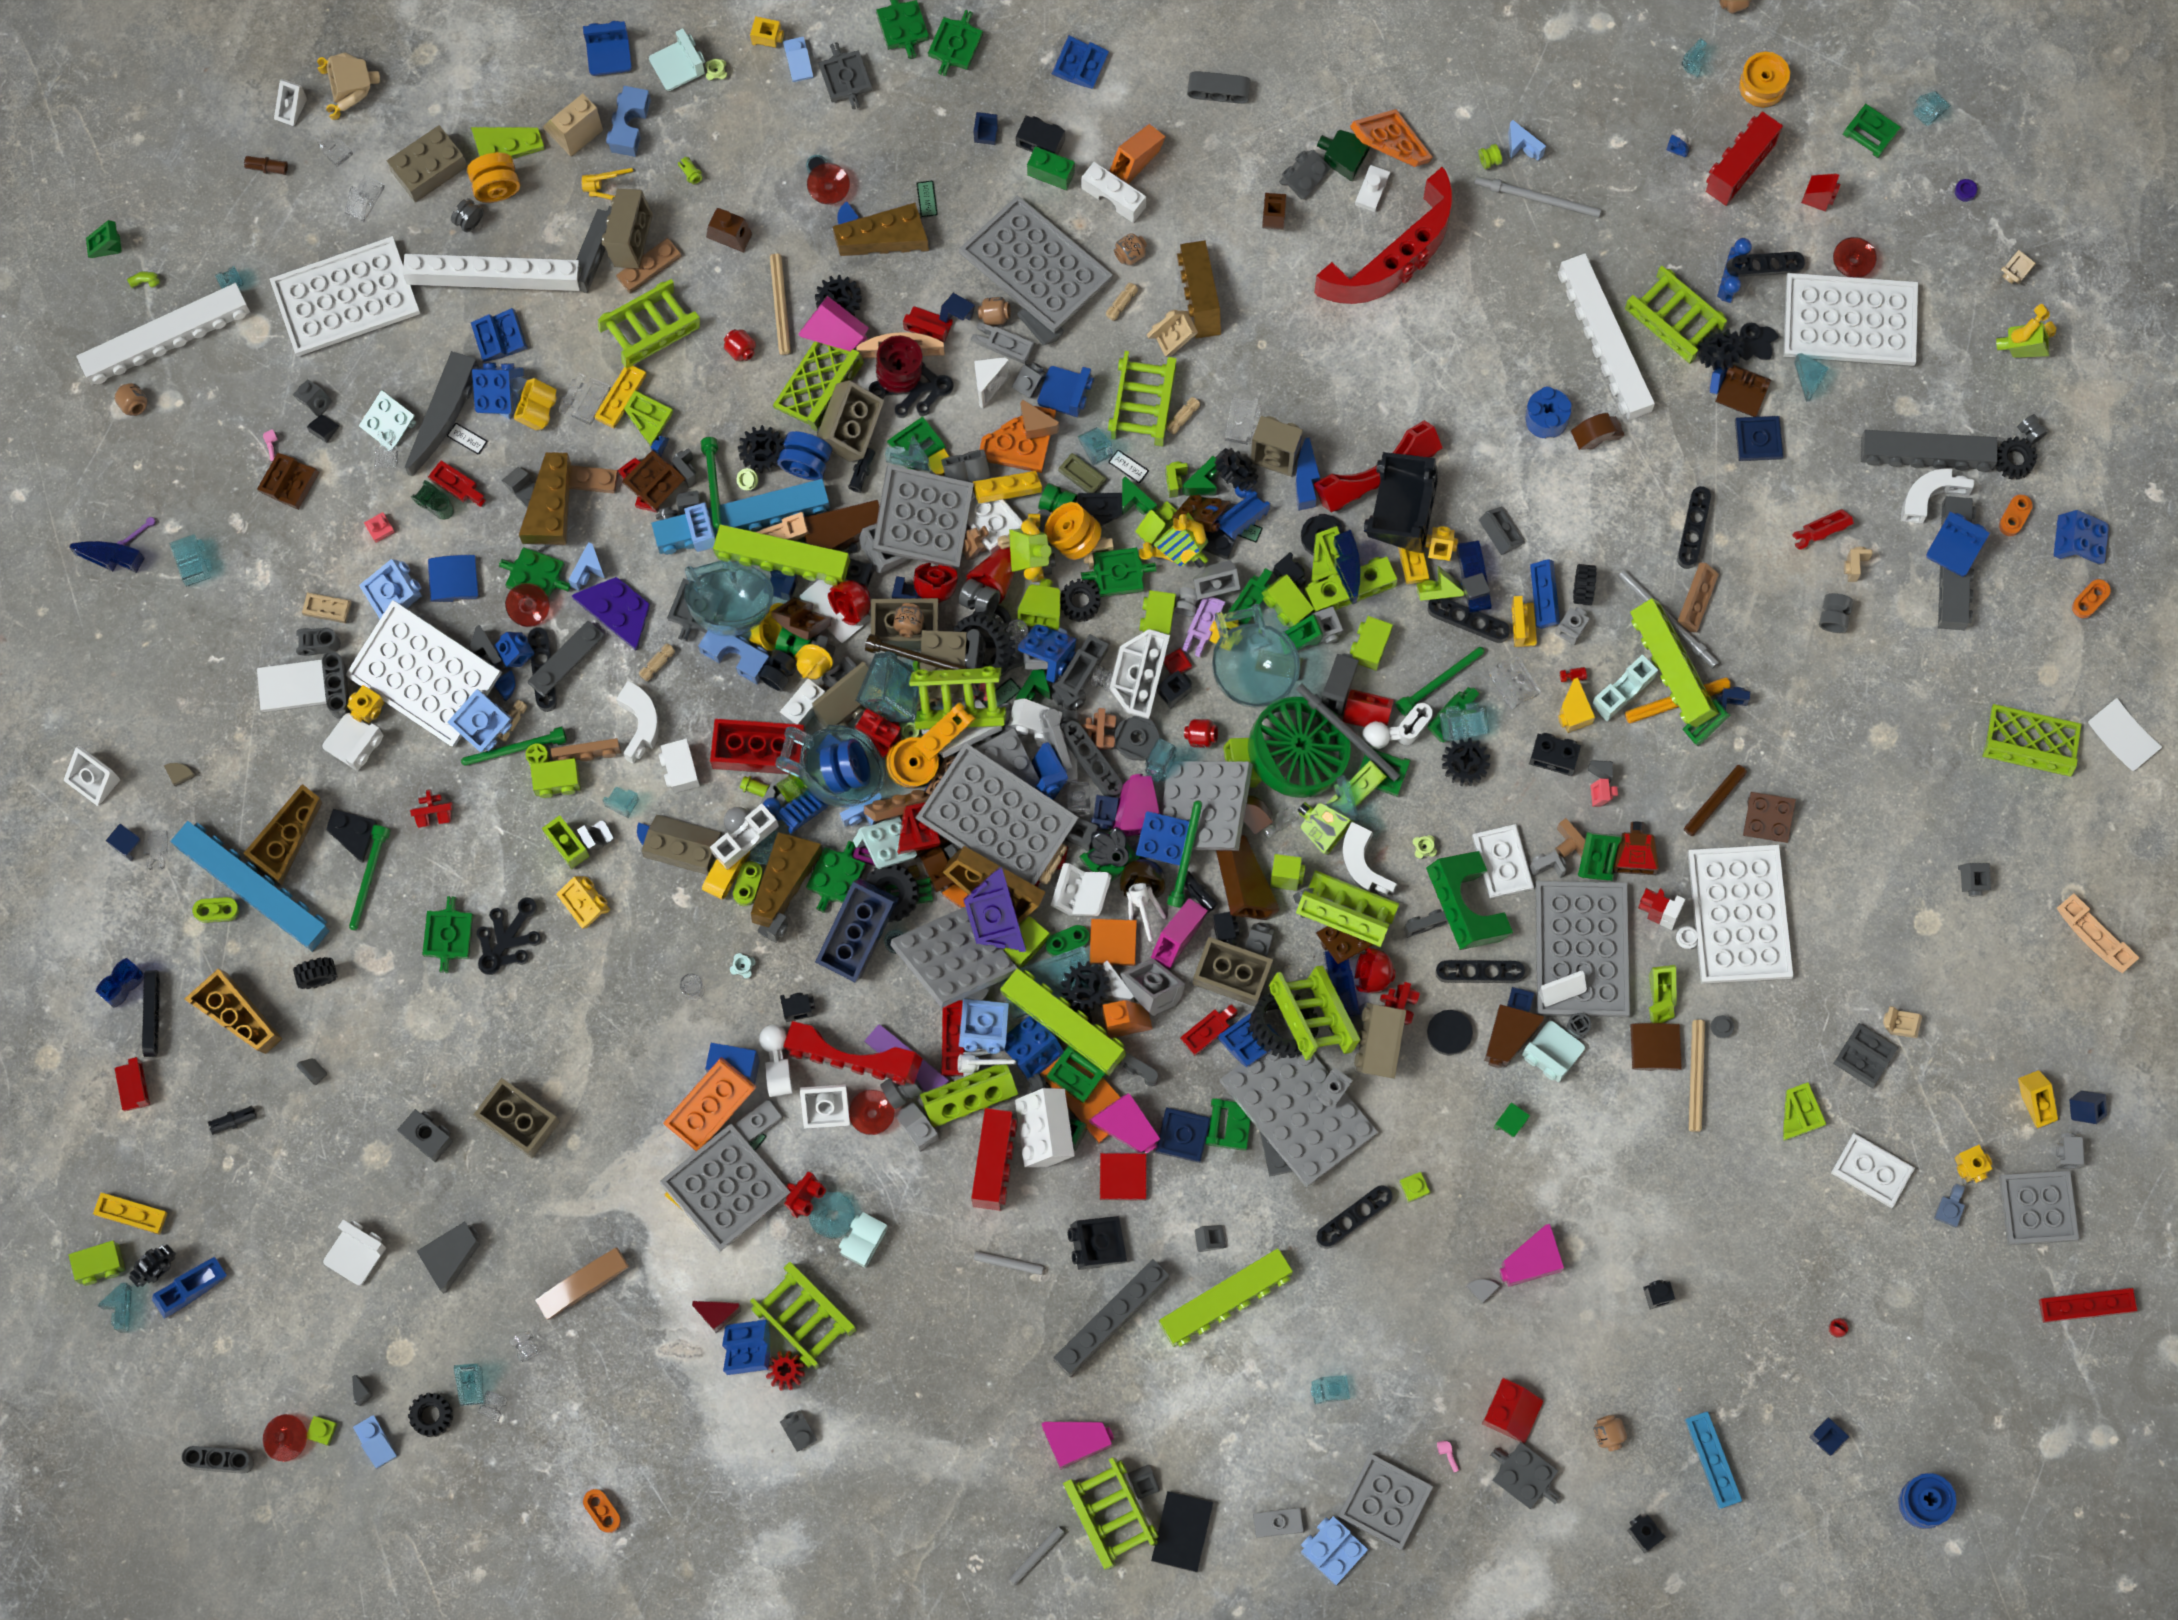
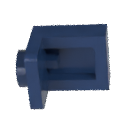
(1734, 696)
(1105, 811)

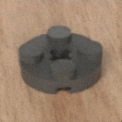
(1130, 727)

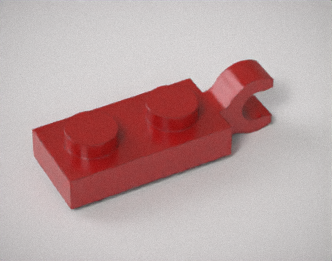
(456, 483)
(1822, 528)
(1208, 1029)

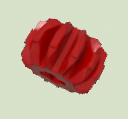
(789, 1377)

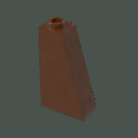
(842, 526)
(1245, 883)

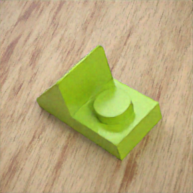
(1156, 523)
(1443, 588)

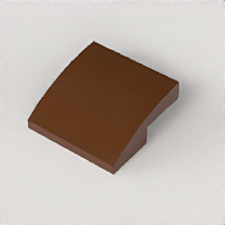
(653, 480)
(288, 481)
(800, 619)
(1655, 1046)

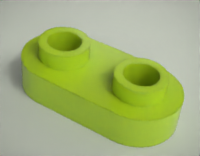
(747, 882)
(216, 910)

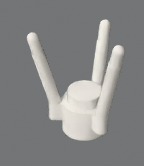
(1139, 895)
(969, 1062)

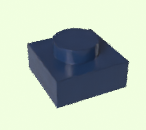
(1520, 999)

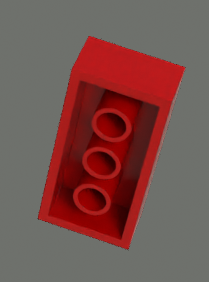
(1743, 158)
(750, 745)
(992, 1159)

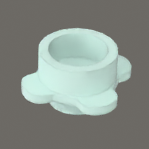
(742, 959)

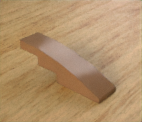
(582, 1283)

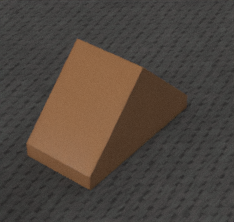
(1037, 422)

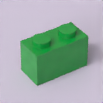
(1050, 168)

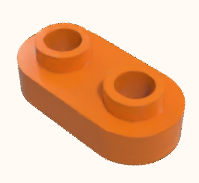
(2016, 514)
(2090, 599)
(602, 1511)

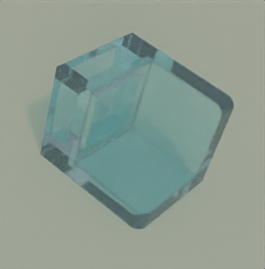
(621, 801)

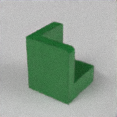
(1512, 1120)

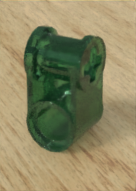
(431, 498)

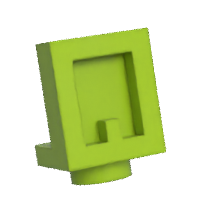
(1173, 472)

